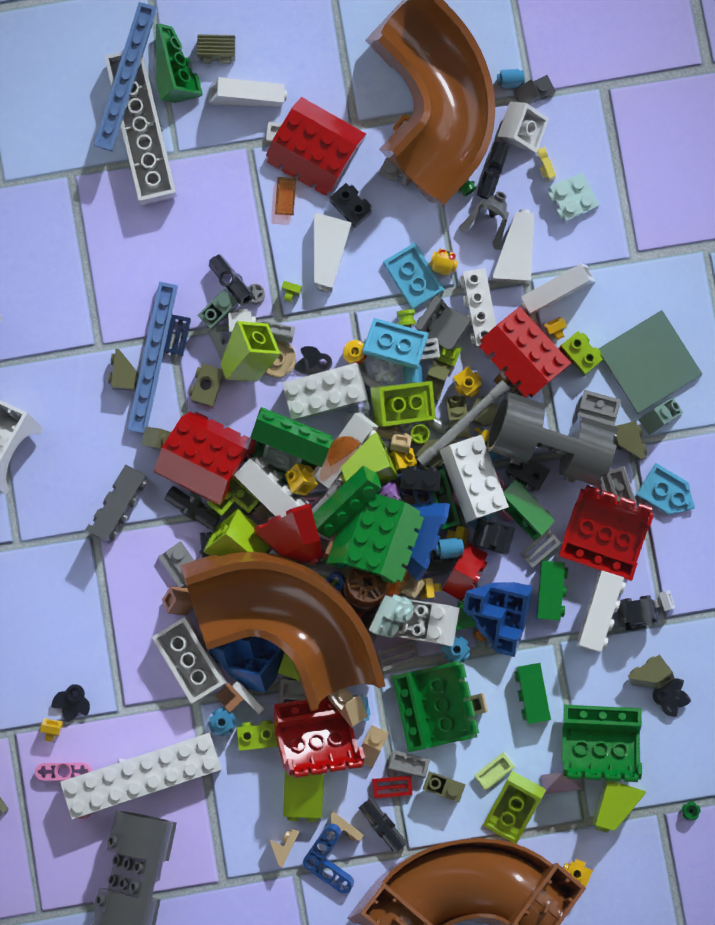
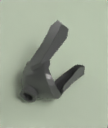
(496, 206)

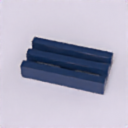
(174, 351)

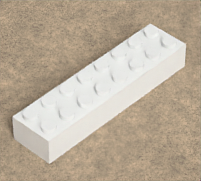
(144, 138)
(140, 775)

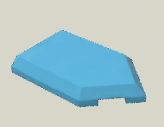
(666, 491)

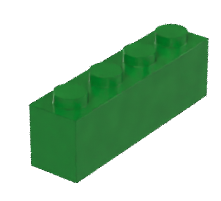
(291, 438)
(346, 501)

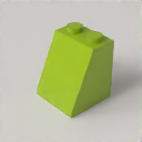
(249, 351)
(374, 456)
(234, 536)
(303, 797)
(615, 804)

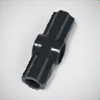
(497, 160)
(236, 287)
(192, 508)
(383, 825)

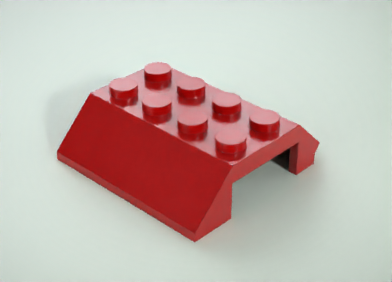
(314, 146)
(525, 351)
(203, 456)
(606, 532)
(315, 739)

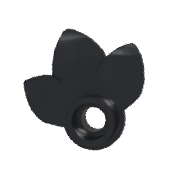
(310, 362)
(674, 697)
(71, 706)

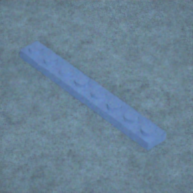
(125, 76)
(152, 357)

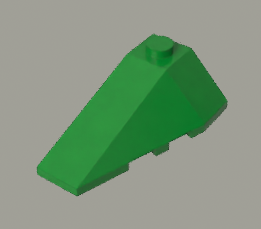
(173, 74)

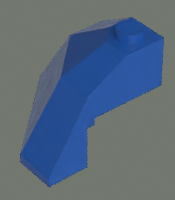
(434, 519)
(500, 613)
(250, 661)

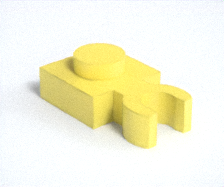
(547, 170)

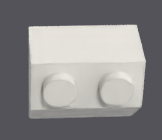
(523, 126)

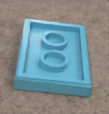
(413, 276)
(395, 343)

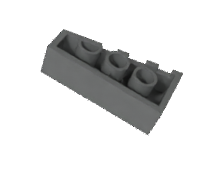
(117, 504)

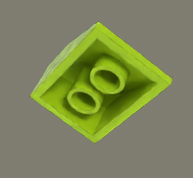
(403, 403)
(514, 807)

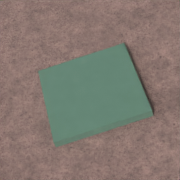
(649, 361)

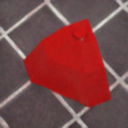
(293, 535)

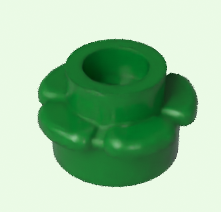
(467, 188)
(696, 811)

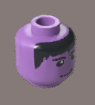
(392, 491)

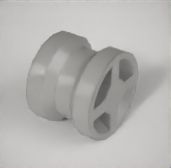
(257, 290)

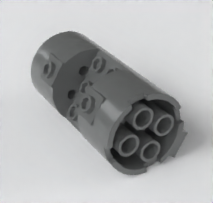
(519, 430)
(138, 847)

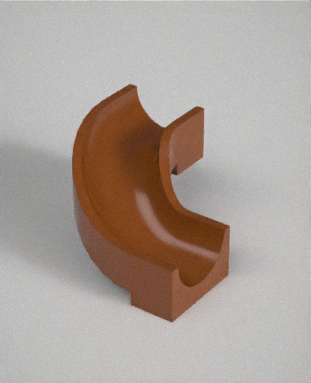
(449, 94)
(290, 607)
(470, 882)

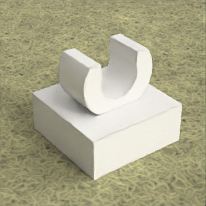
(665, 600)

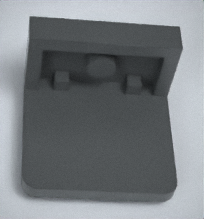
(443, 323)

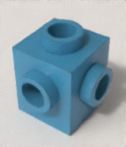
(463, 654)
(229, 722)

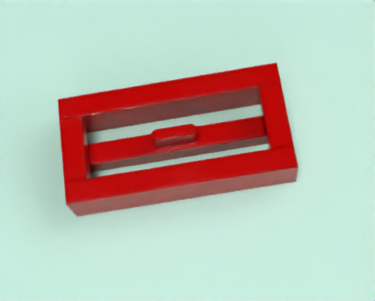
(408, 785)

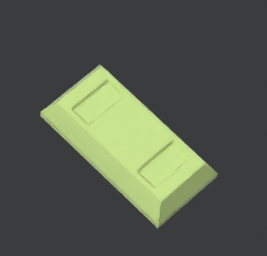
(494, 771)

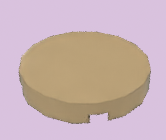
(284, 363)

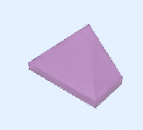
(558, 783)

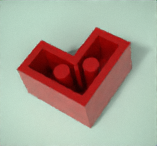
(465, 572)

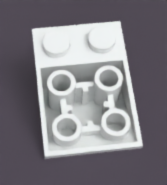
(430, 623)

